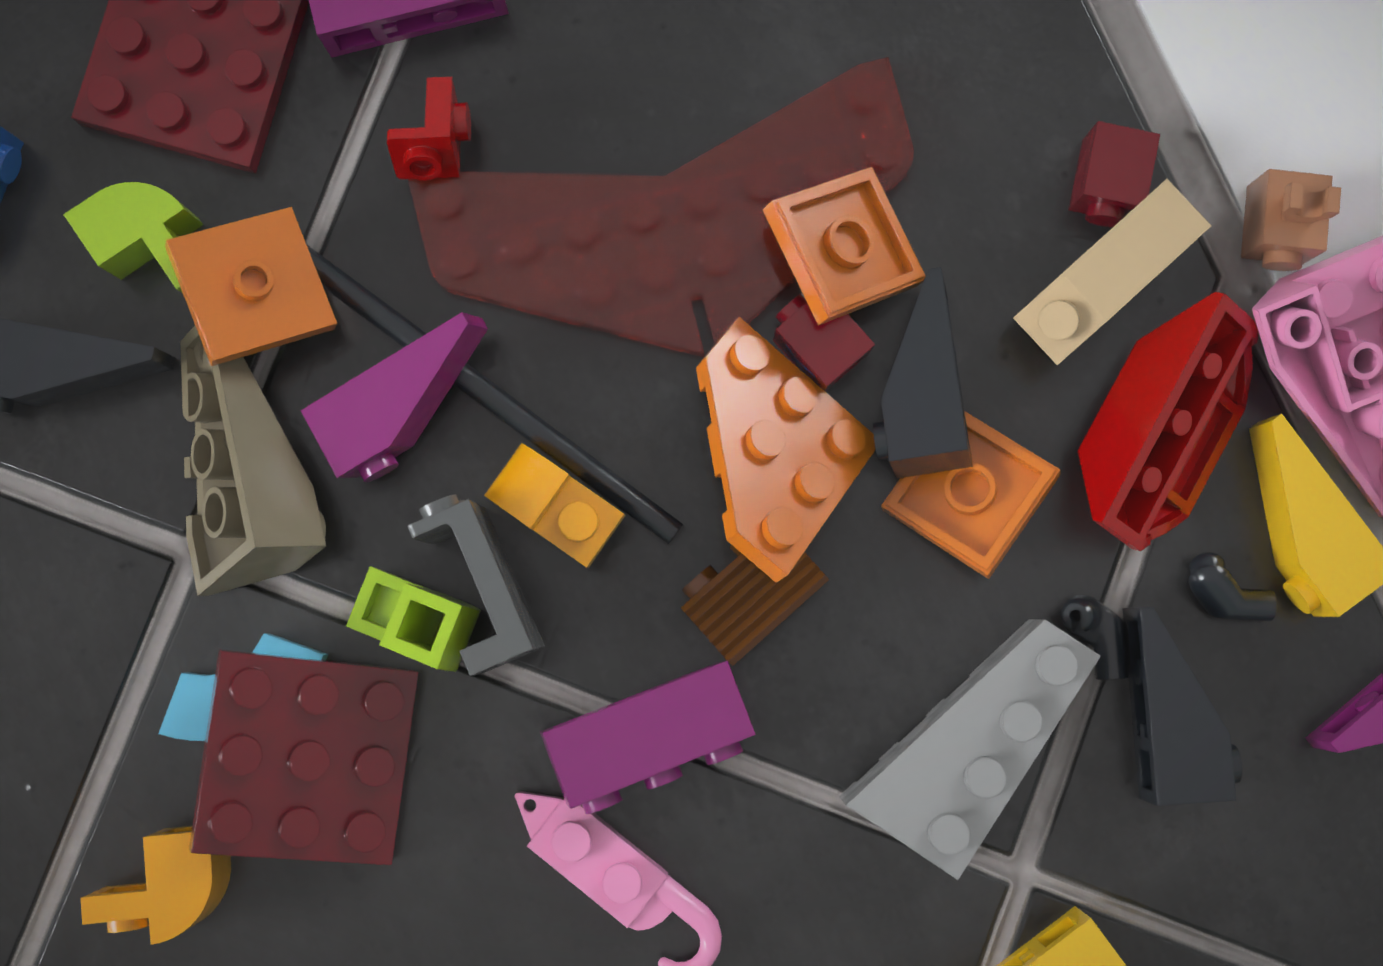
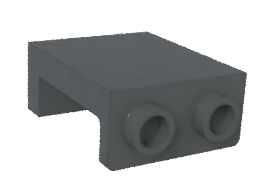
(493, 577)

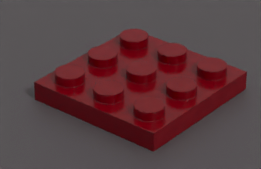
(191, 74)
(303, 759)

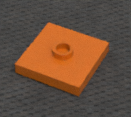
(844, 244)
(250, 285)
(977, 508)

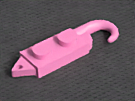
(615, 872)

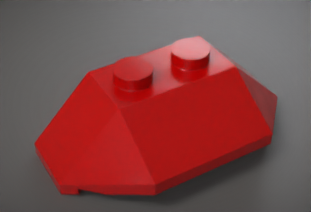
(1168, 420)

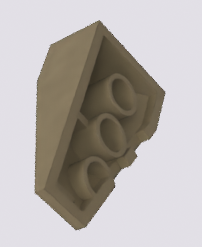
(252, 492)

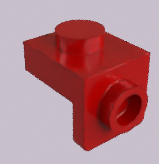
(432, 149)

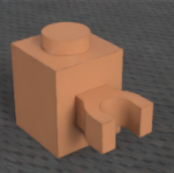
(1288, 218)

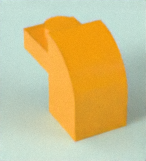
(554, 505)
(177, 890)

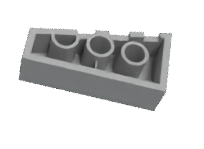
(973, 749)

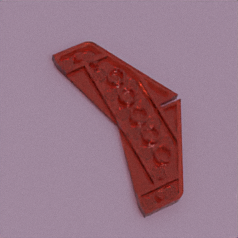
(641, 248)

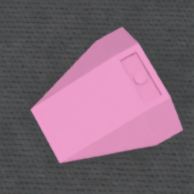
(1327, 353)

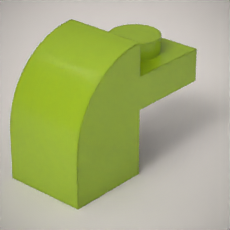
(130, 227)
(413, 619)

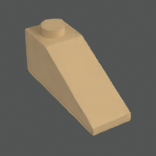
(1112, 271)

